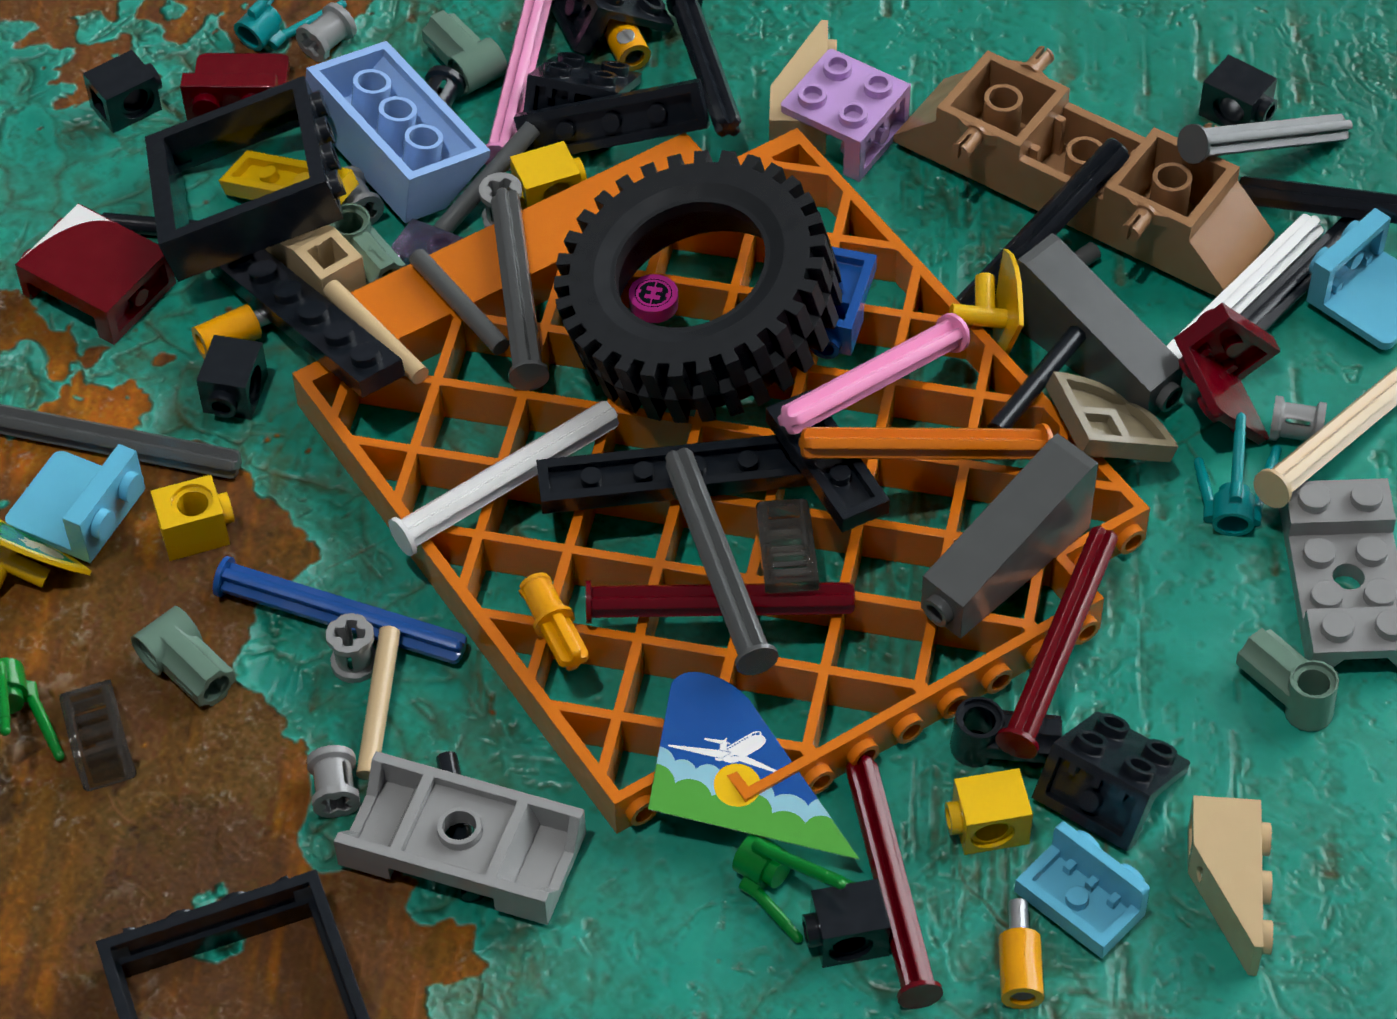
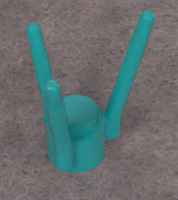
(262, 25)
(1233, 507)

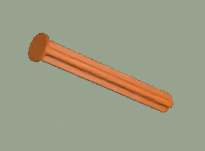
(923, 443)

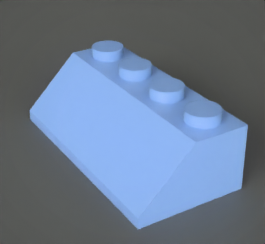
(397, 130)

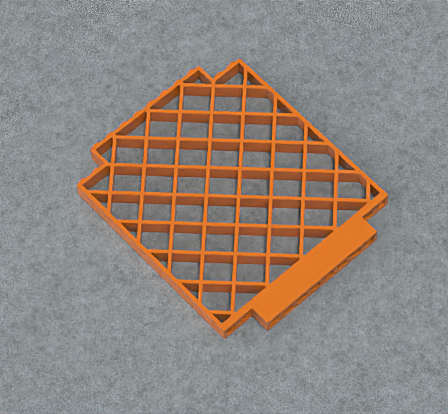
(905, 706)

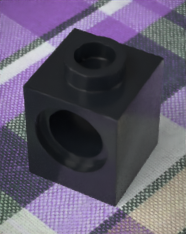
(123, 90)
(1238, 94)
(232, 377)
(848, 923)

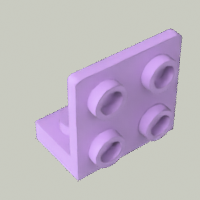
(852, 105)

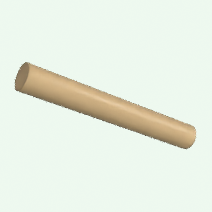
(346, 302)
(378, 698)

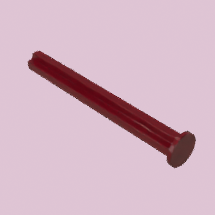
(701, 600)
(1057, 646)
(886, 864)

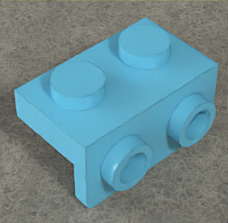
(1085, 890)

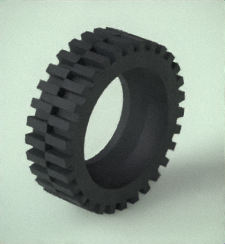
(717, 359)

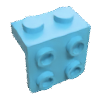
(1359, 281)
(79, 502)

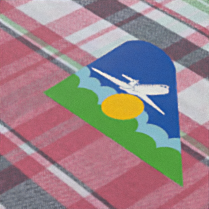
(718, 731)

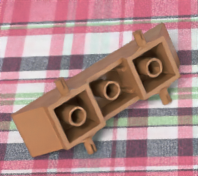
(1026, 140)

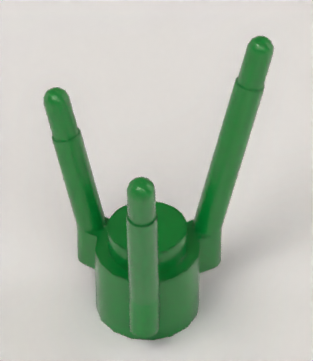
(13, 694)
(768, 864)

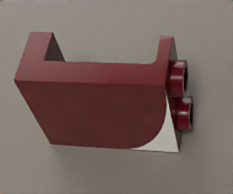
(97, 270)

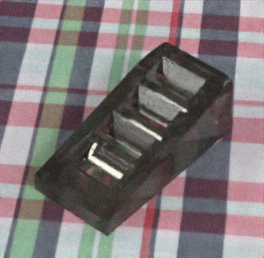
(786, 541)
(97, 737)

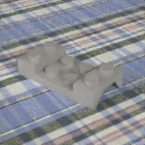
(1334, 533)
(515, 854)

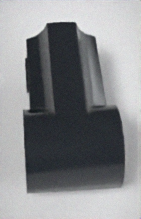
(988, 717)

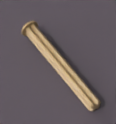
(1277, 484)

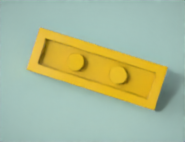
(263, 173)

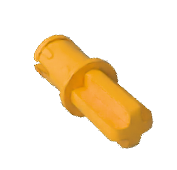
(553, 620)

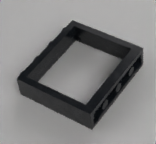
(262, 221)
(226, 922)

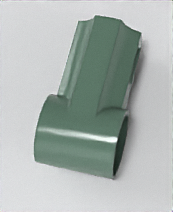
(464, 51)
(377, 255)
(177, 649)
(1301, 684)

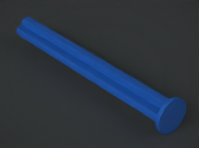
(327, 607)

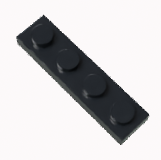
(620, 117)

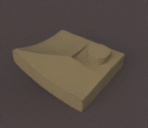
(1106, 422)

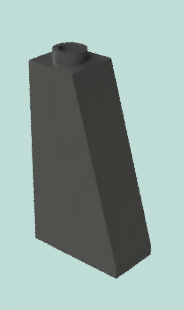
(1118, 345)
(1013, 537)

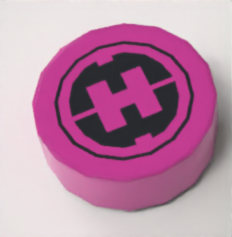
(653, 298)

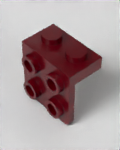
(230, 78)
(1217, 356)

